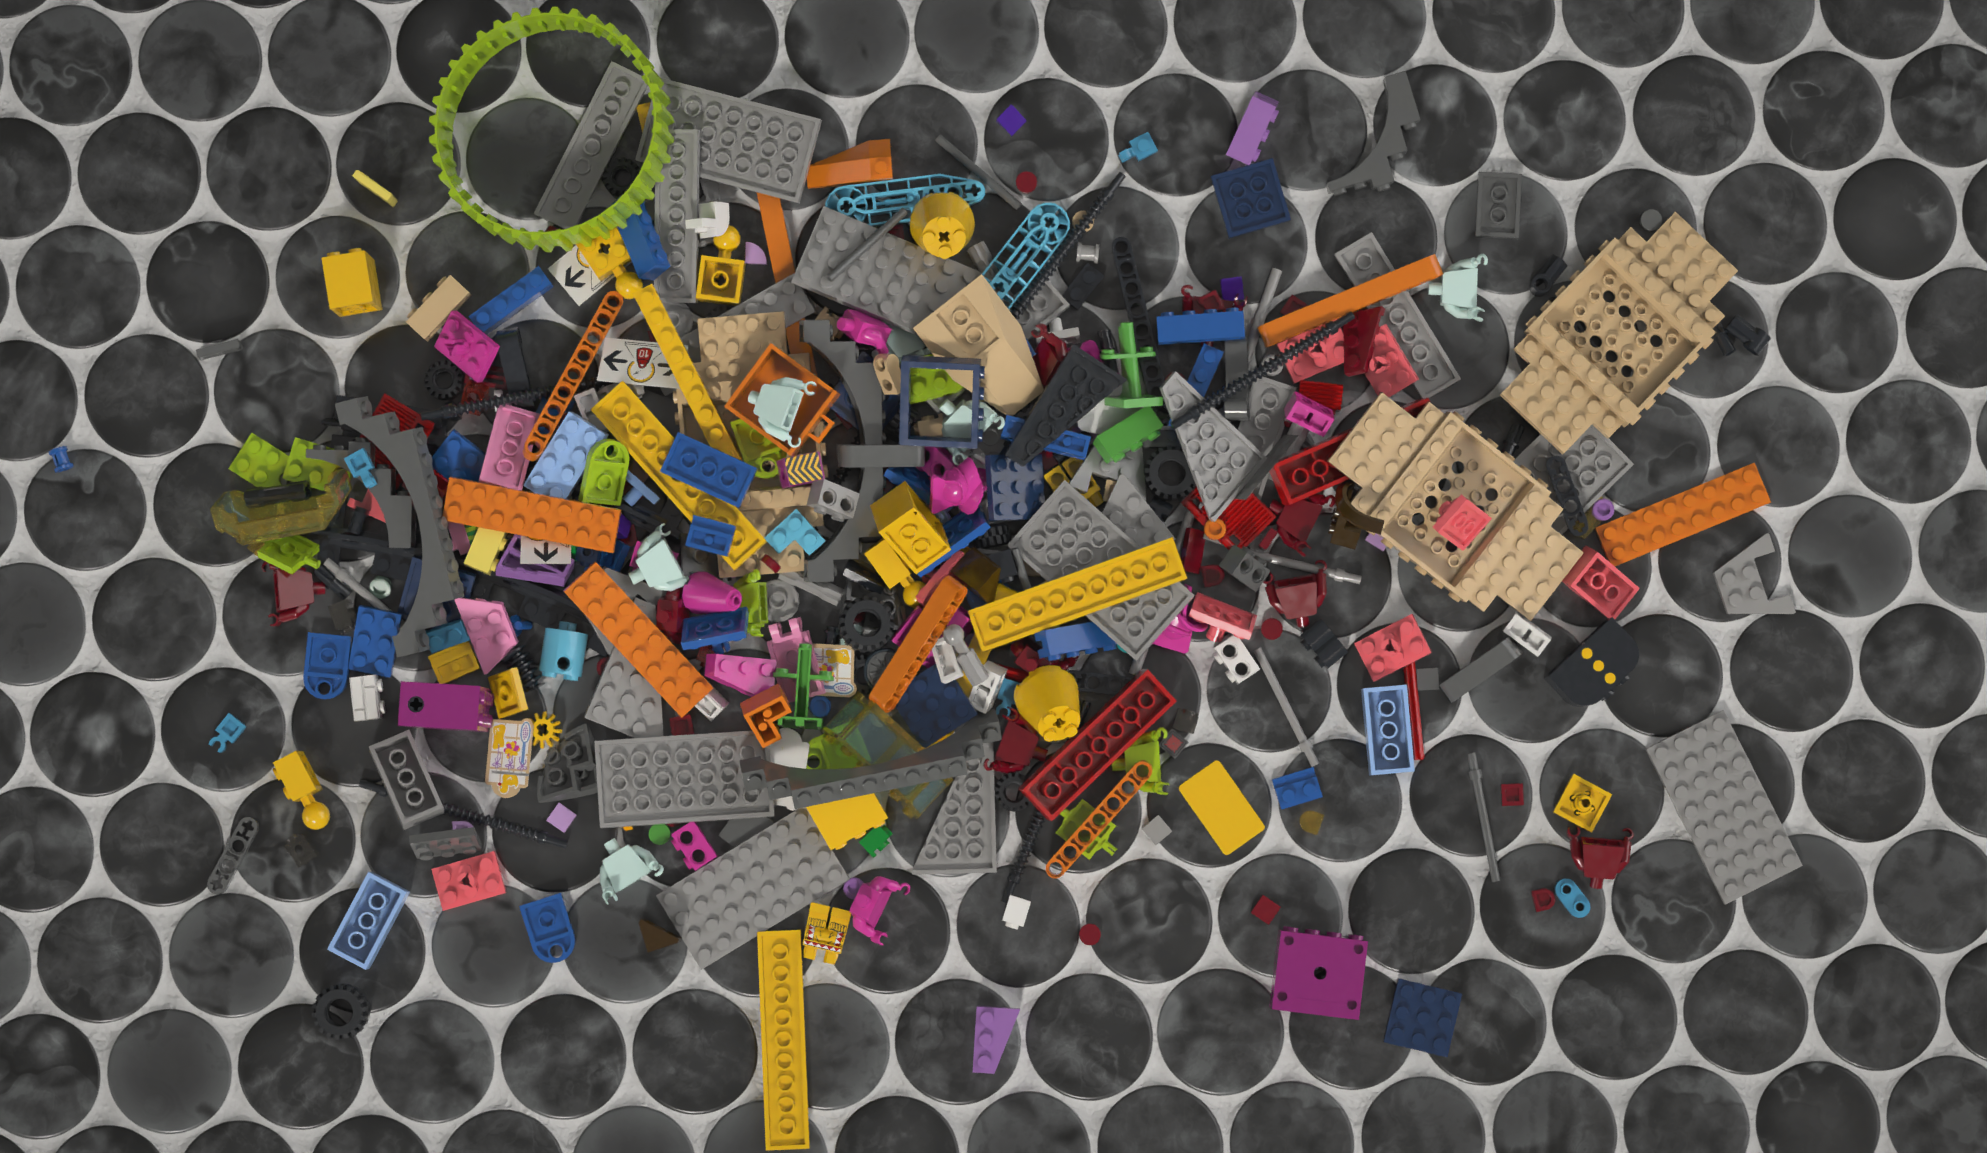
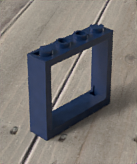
(951, 363)

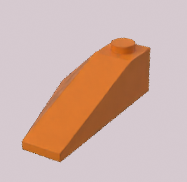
(857, 165)

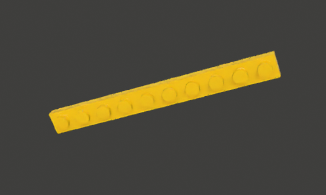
(684, 371)

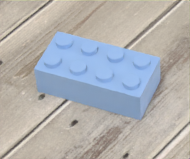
(564, 458)
(1387, 730)
(368, 920)

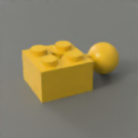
(612, 263)
(713, 267)
(894, 570)
(301, 786)

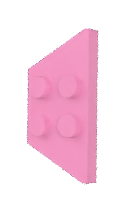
(487, 629)

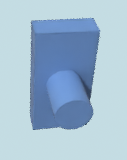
(638, 490)

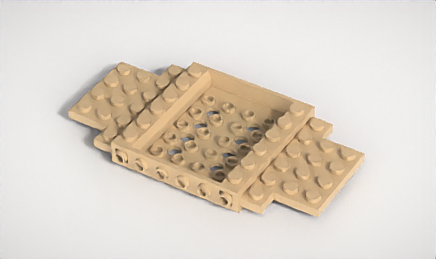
(1664, 286)
(727, 355)
(1401, 464)

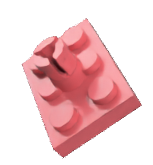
(1317, 359)
(1389, 367)
(1460, 521)
(936, 577)
(1222, 618)
(1393, 647)
(468, 880)

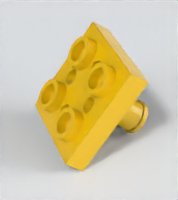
(1582, 803)

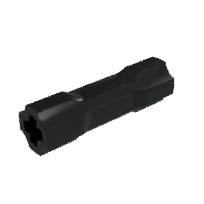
(275, 494)

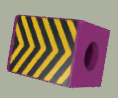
(800, 469)

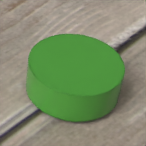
(659, 834)

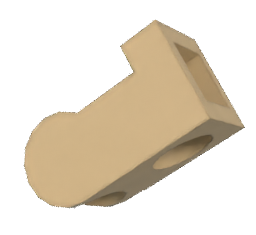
(888, 373)

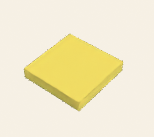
(375, 188)

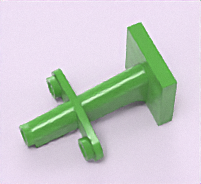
(1131, 389)
(803, 677)

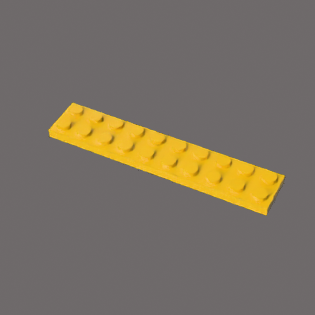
(649, 445)
(1077, 594)
(783, 1040)

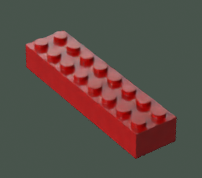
(1309, 470)
(1097, 744)

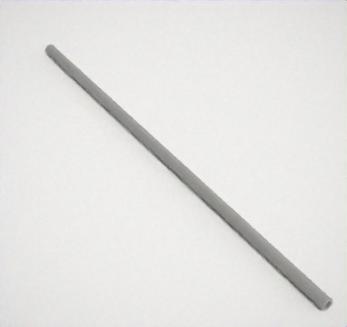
(1252, 341)

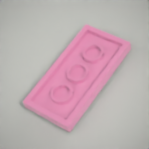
(504, 457)

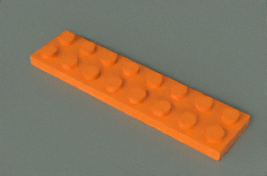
(531, 514)
(1682, 515)
(638, 639)

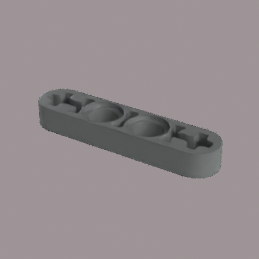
(230, 853)

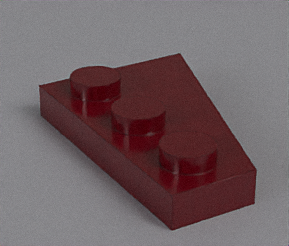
(1359, 340)

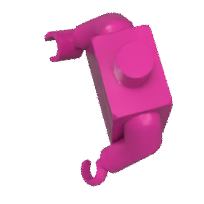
(865, 329)
(870, 904)

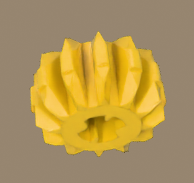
(550, 727)

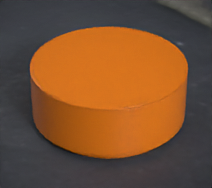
(1215, 530)

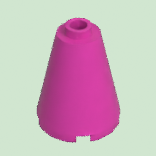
(709, 594)

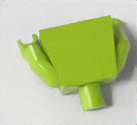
(755, 598)
(1146, 749)

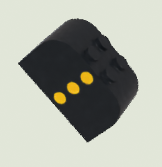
(1595, 666)

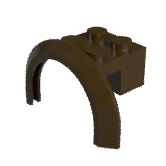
(1348, 521)

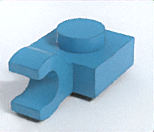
(1140, 147)
(360, 465)

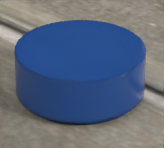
(820, 706)

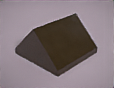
(978, 574)
(656, 936)

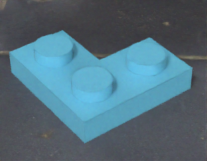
(795, 528)

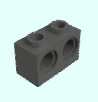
(1244, 567)

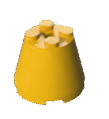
(942, 224)
(1049, 702)

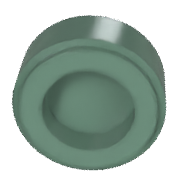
(380, 587)

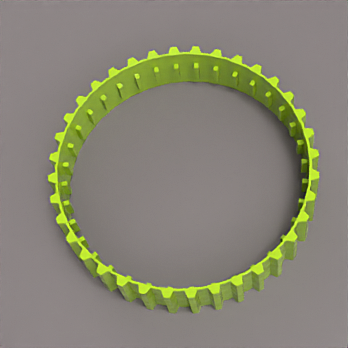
(473, 60)

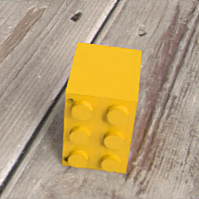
(351, 282)
(910, 527)
(847, 818)

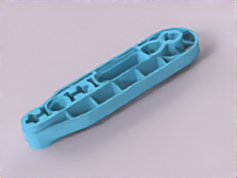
(913, 196)
(1035, 225)

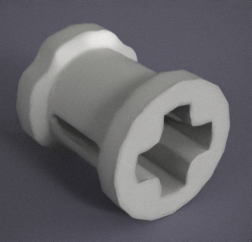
(1087, 252)

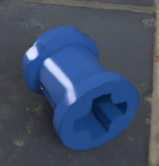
(60, 459)

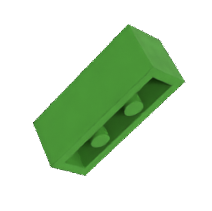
(1128, 435)

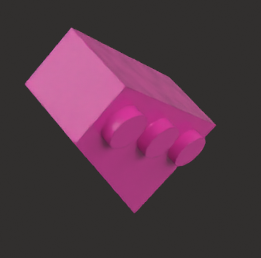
(741, 673)

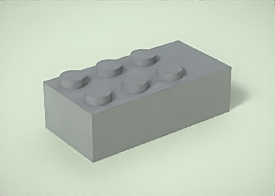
(406, 779)

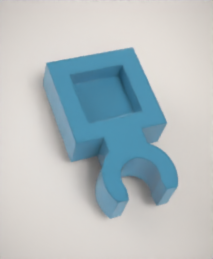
(1006, 695)
(229, 730)

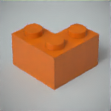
(762, 712)

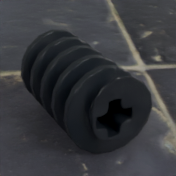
(518, 659)

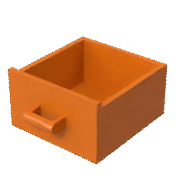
(812, 408)

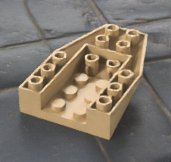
(982, 327)

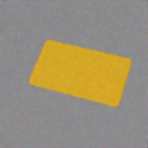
(1221, 807)

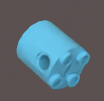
(566, 644)

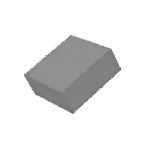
(1156, 830)

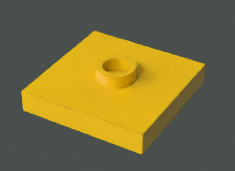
(508, 693)

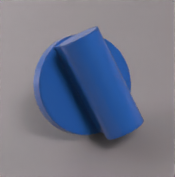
(519, 625)

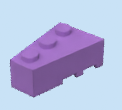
(1253, 128)
(510, 567)
(991, 1036)

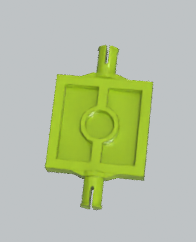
(290, 553)
(1075, 818)

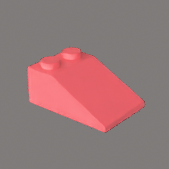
(1600, 583)

